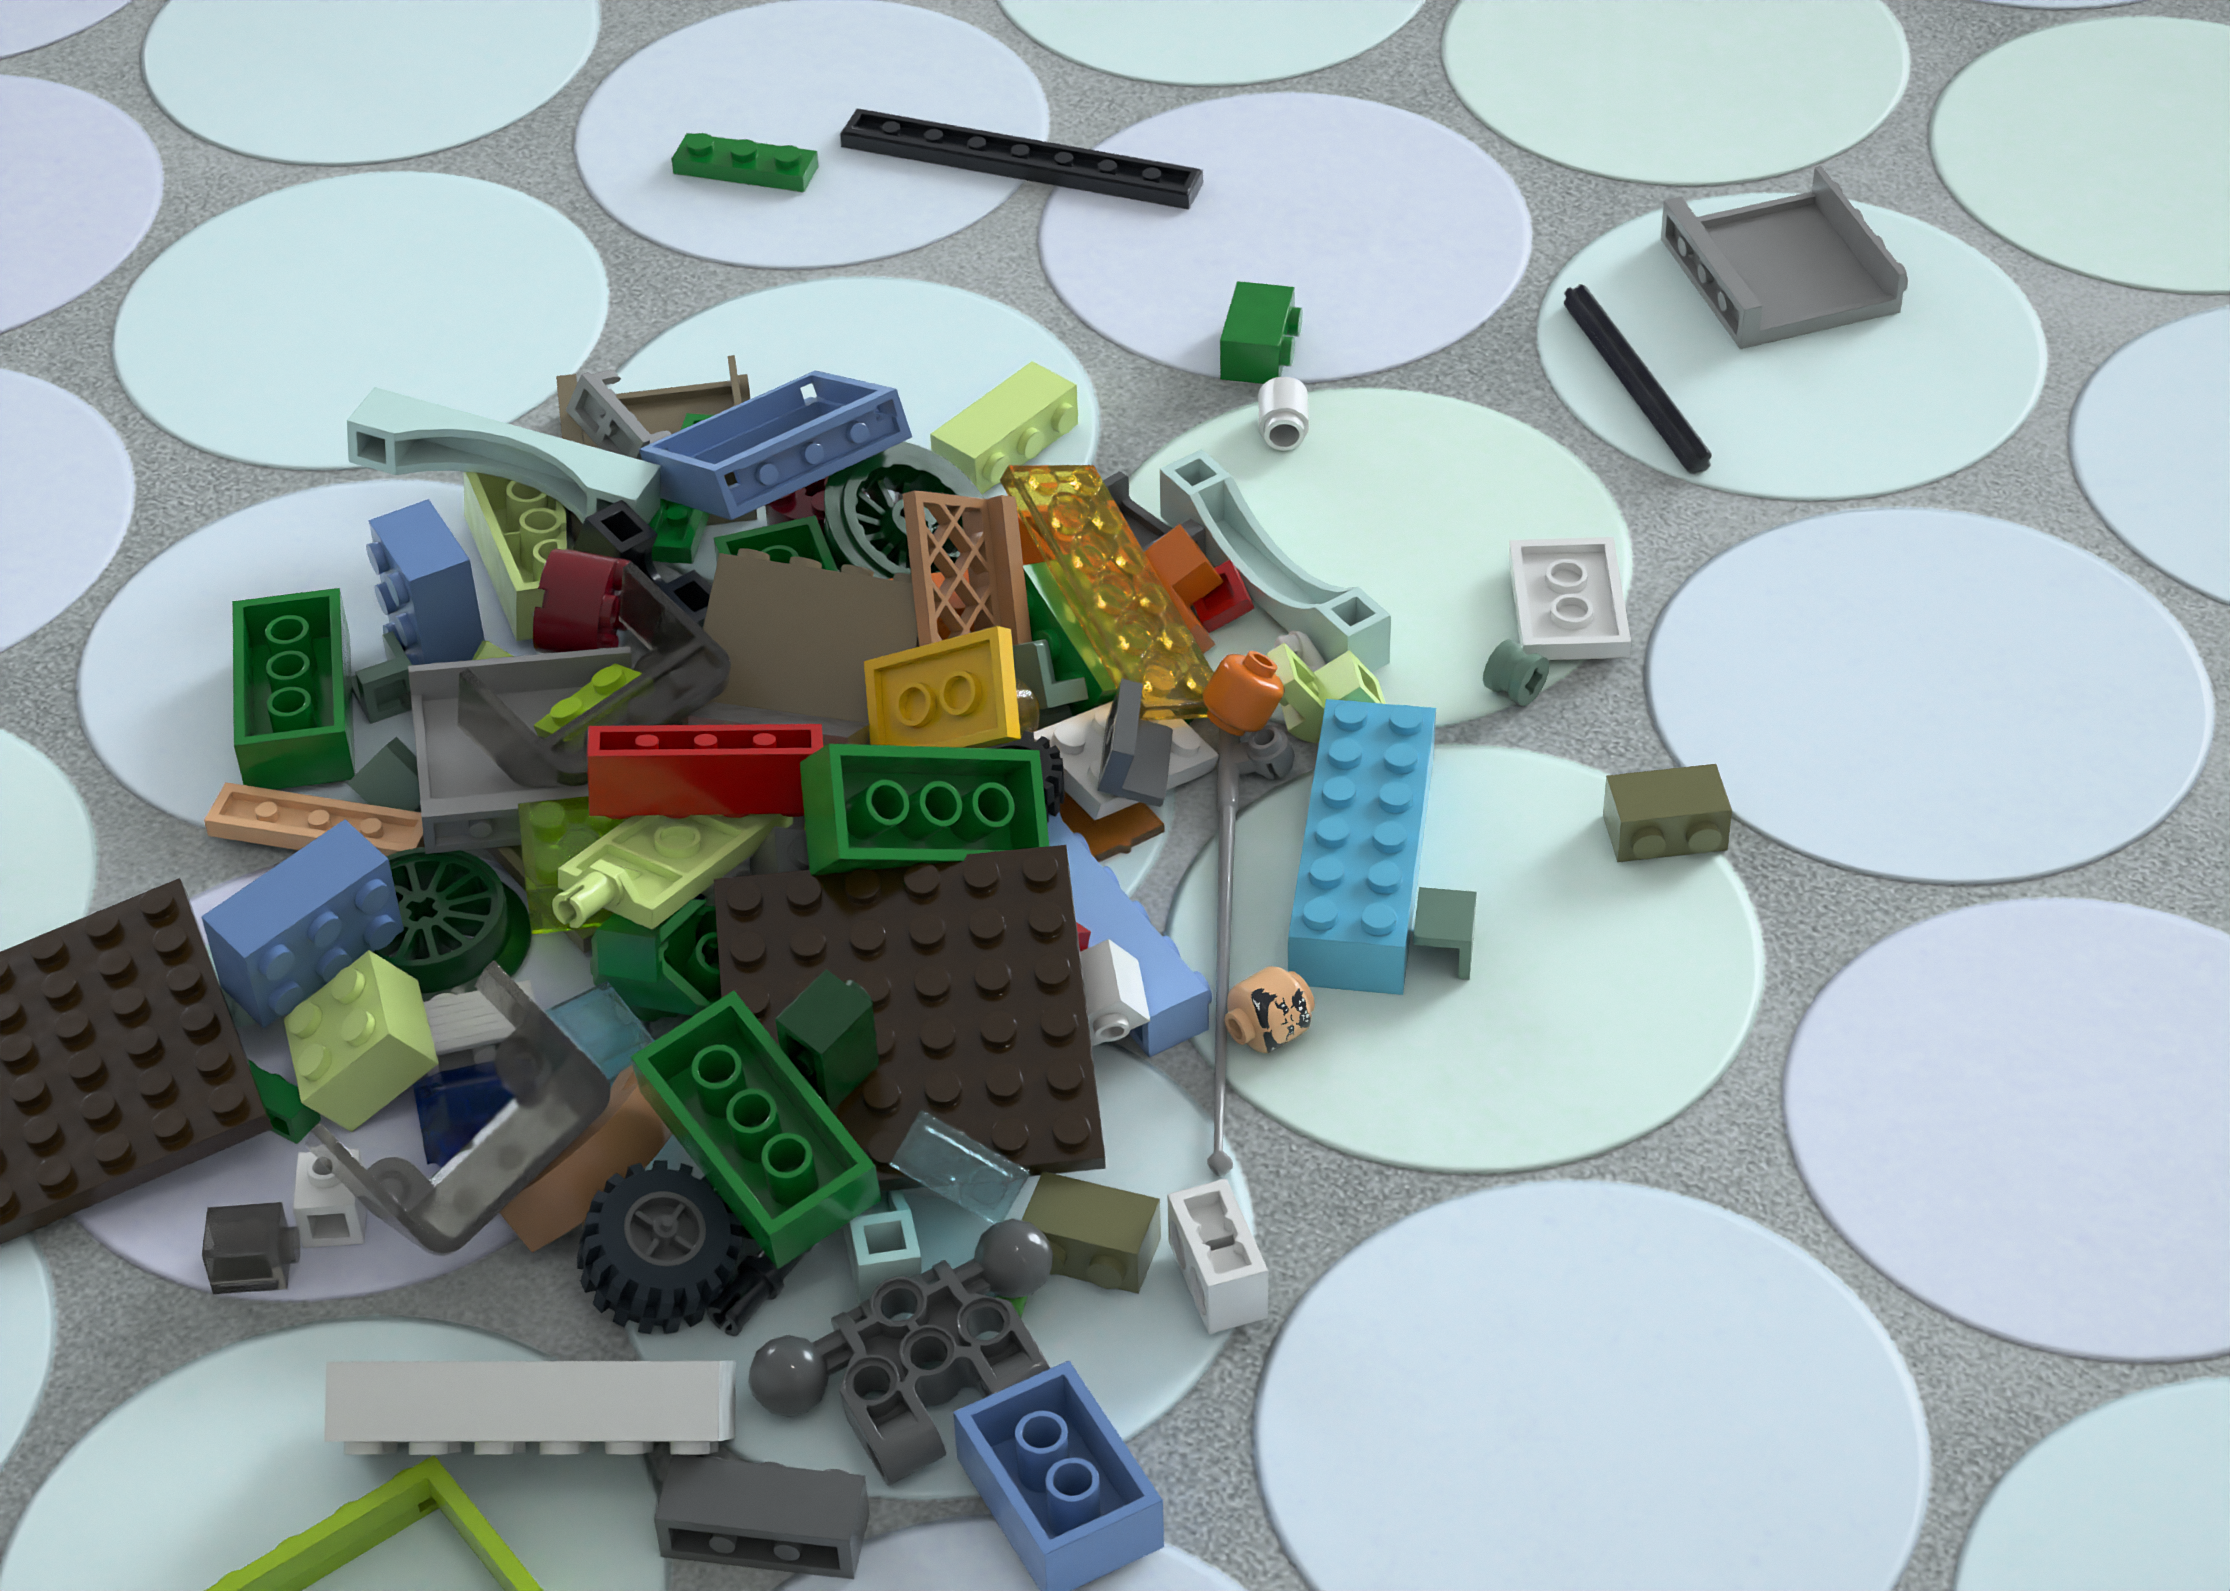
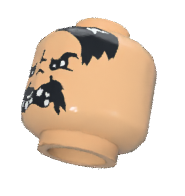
(1269, 1009)

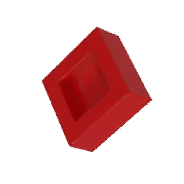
(1226, 601)

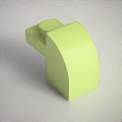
(1308, 690)

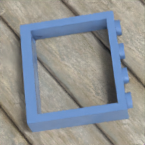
(777, 443)

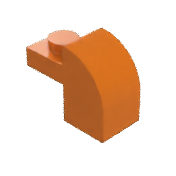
(1185, 576)

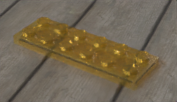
(1111, 586)

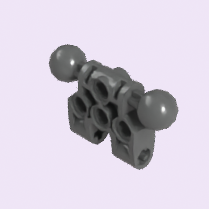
(886, 1354)

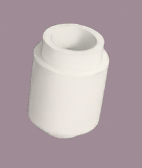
(1283, 413)

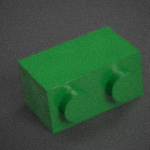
(1259, 332)

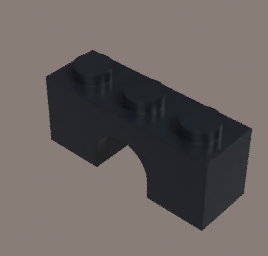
(625, 535)

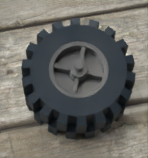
(658, 1247)

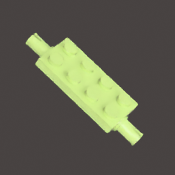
(656, 865)

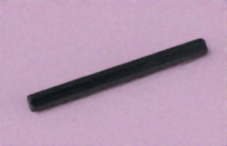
(1637, 379)

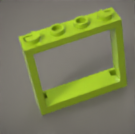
(370, 1521)

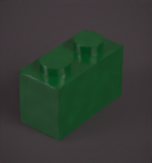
(830, 1036)

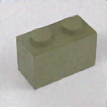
(1667, 812)
(1096, 1230)

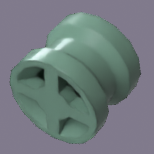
(1516, 672)

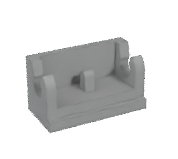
(606, 418)

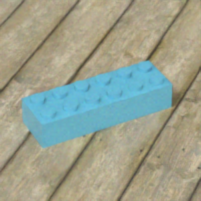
(1362, 847)

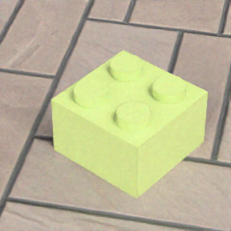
(360, 1041)

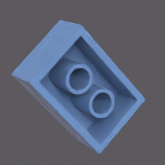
(425, 585)
(303, 923)
(1059, 1479)

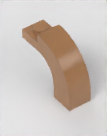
(563, 1191)

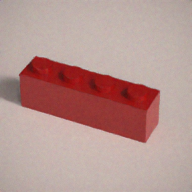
(698, 769)

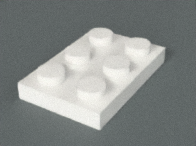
(1569, 598)
(1081, 747)

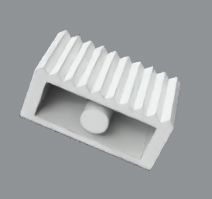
(467, 1028)

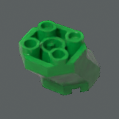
(661, 968)

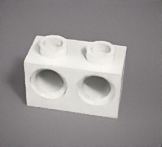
(1218, 1256)

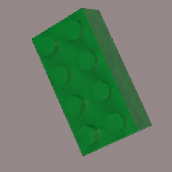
(292, 690)
(918, 805)
(756, 1129)

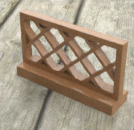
(986, 547)

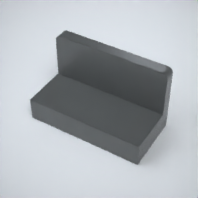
(1134, 750)

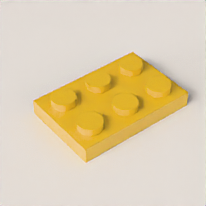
(945, 693)

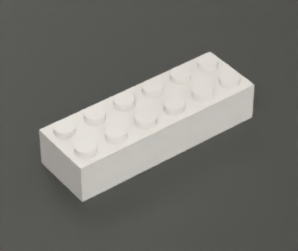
(523, 1401)

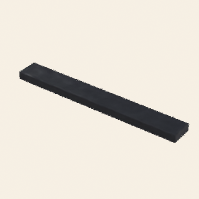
(1022, 158)

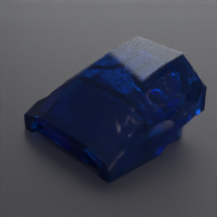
(456, 1107)

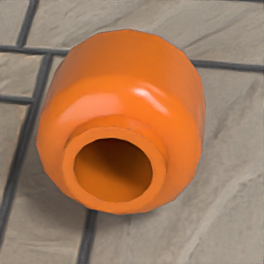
(1243, 693)

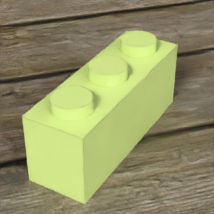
(1008, 425)

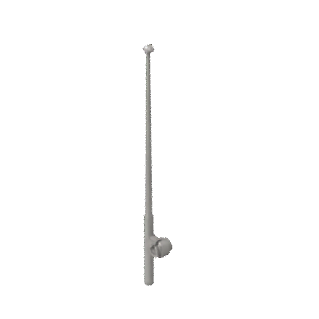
(1235, 759)

